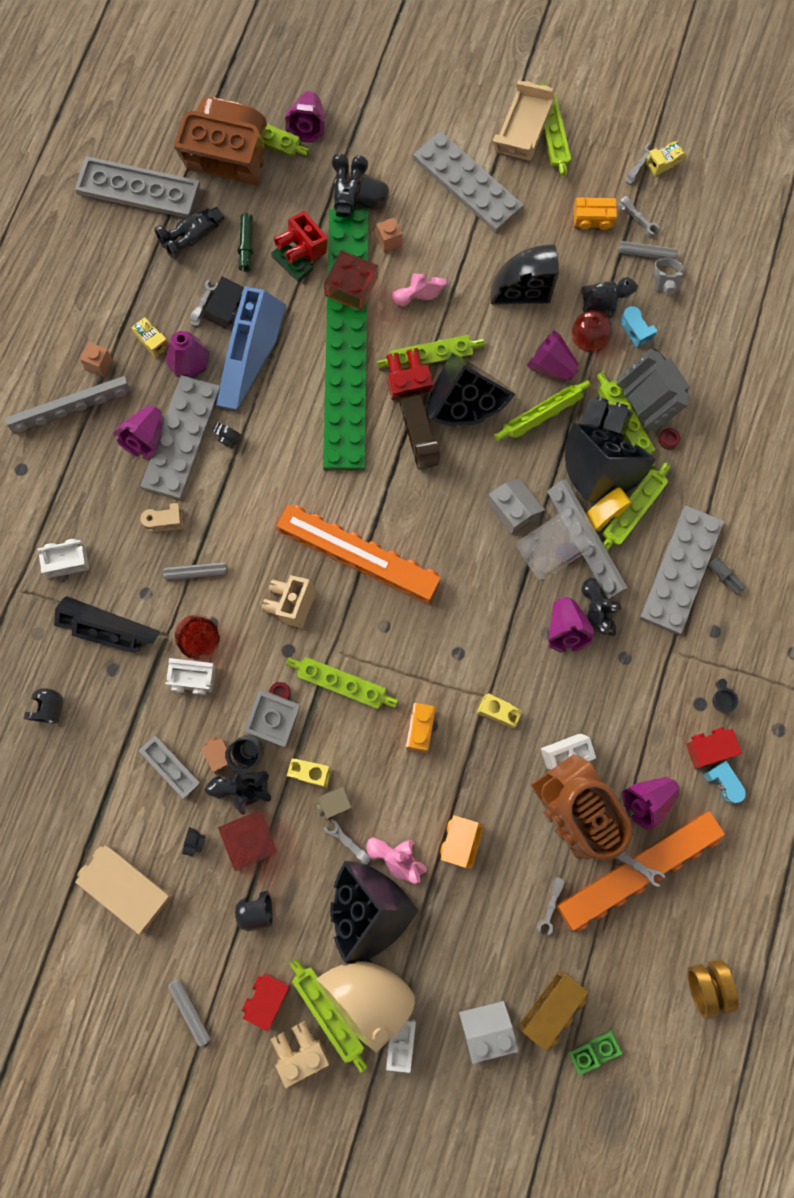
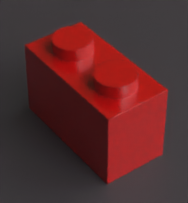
(713, 748)
(266, 1001)

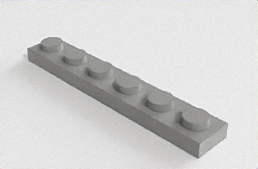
(61, 407)
(596, 557)

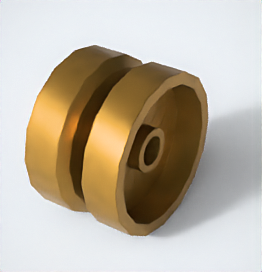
(713, 989)

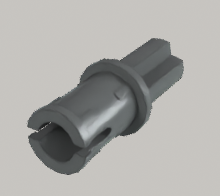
(727, 576)

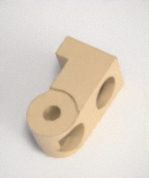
(163, 520)

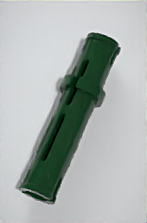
(245, 249)

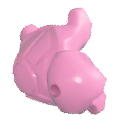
(419, 289)
(398, 860)

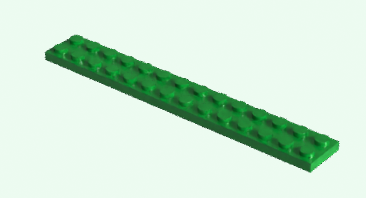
(345, 356)

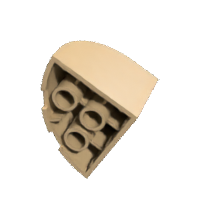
(369, 1000)

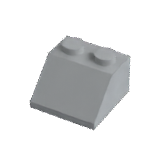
(514, 505)
(488, 1032)

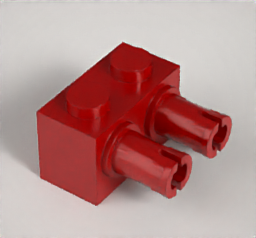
(306, 235)
(409, 380)

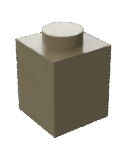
(333, 803)

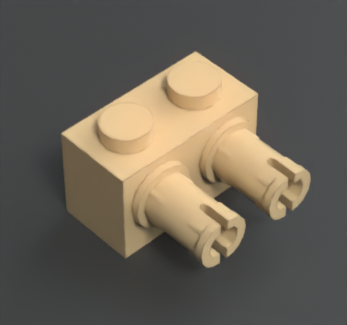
(295, 600)
(302, 1063)

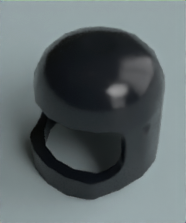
(373, 193)
(49, 706)
(253, 753)
(254, 914)

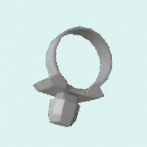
(668, 283)

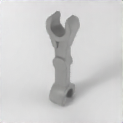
(632, 174)
(628, 207)
(196, 315)
(360, 854)
(637, 866)
(557, 887)

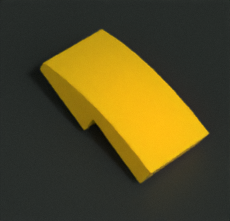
(608, 507)

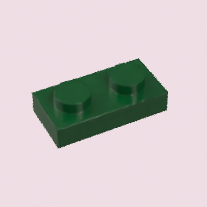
(297, 269)

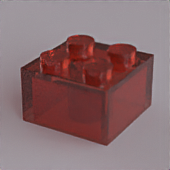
(351, 280)
(248, 840)

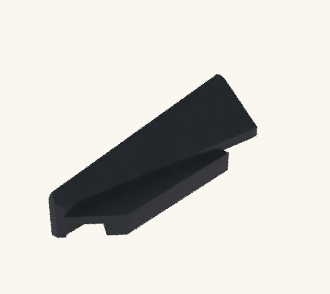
(102, 626)

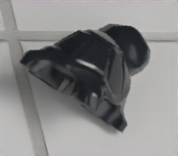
(605, 295)
(600, 609)
(242, 789)

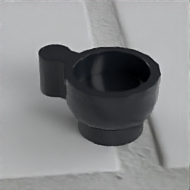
(227, 435)
(724, 699)
(193, 842)

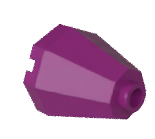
(306, 118)
(186, 355)
(554, 359)
(141, 432)
(569, 627)
(651, 800)

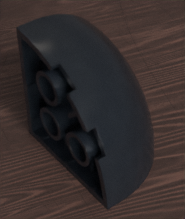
(527, 277)
(466, 394)
(603, 462)
(367, 912)

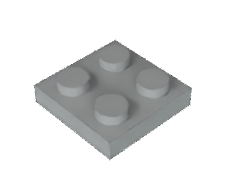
(272, 718)

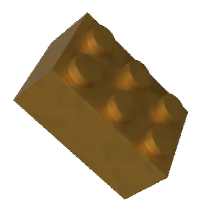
(553, 1010)

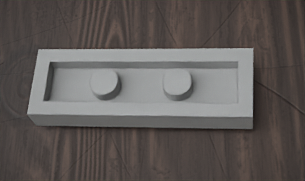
(169, 767)

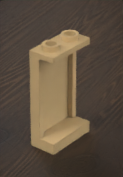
(525, 120)
(122, 889)

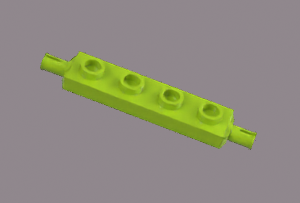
(556, 140)
(283, 142)
(437, 351)
(543, 411)
(635, 432)
(641, 501)
(341, 682)
(338, 1032)

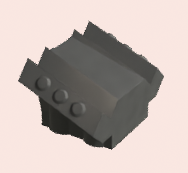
(654, 389)

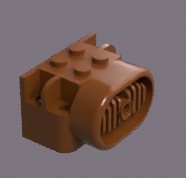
(224, 140)
(584, 810)

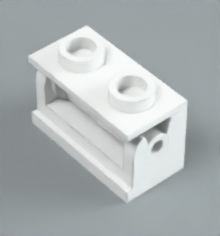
(63, 558)
(190, 676)
(560, 751)
(401, 1048)

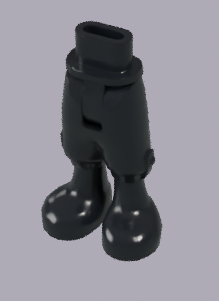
(347, 192)
(191, 229)

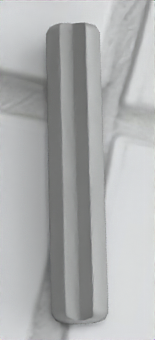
(646, 250)
(194, 571)
(189, 1012)

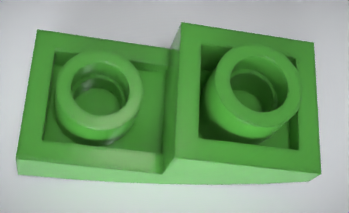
(595, 1051)

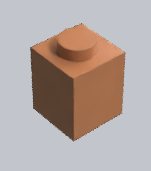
(389, 235)
(96, 359)
(215, 754)

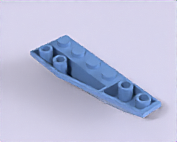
(250, 344)

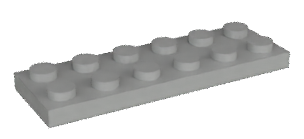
(468, 181)
(137, 187)
(181, 437)
(681, 570)

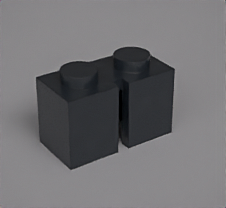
(223, 302)
(607, 416)

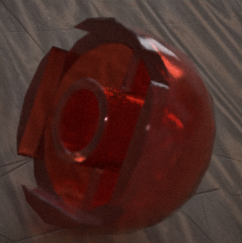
(591, 331)
(196, 636)

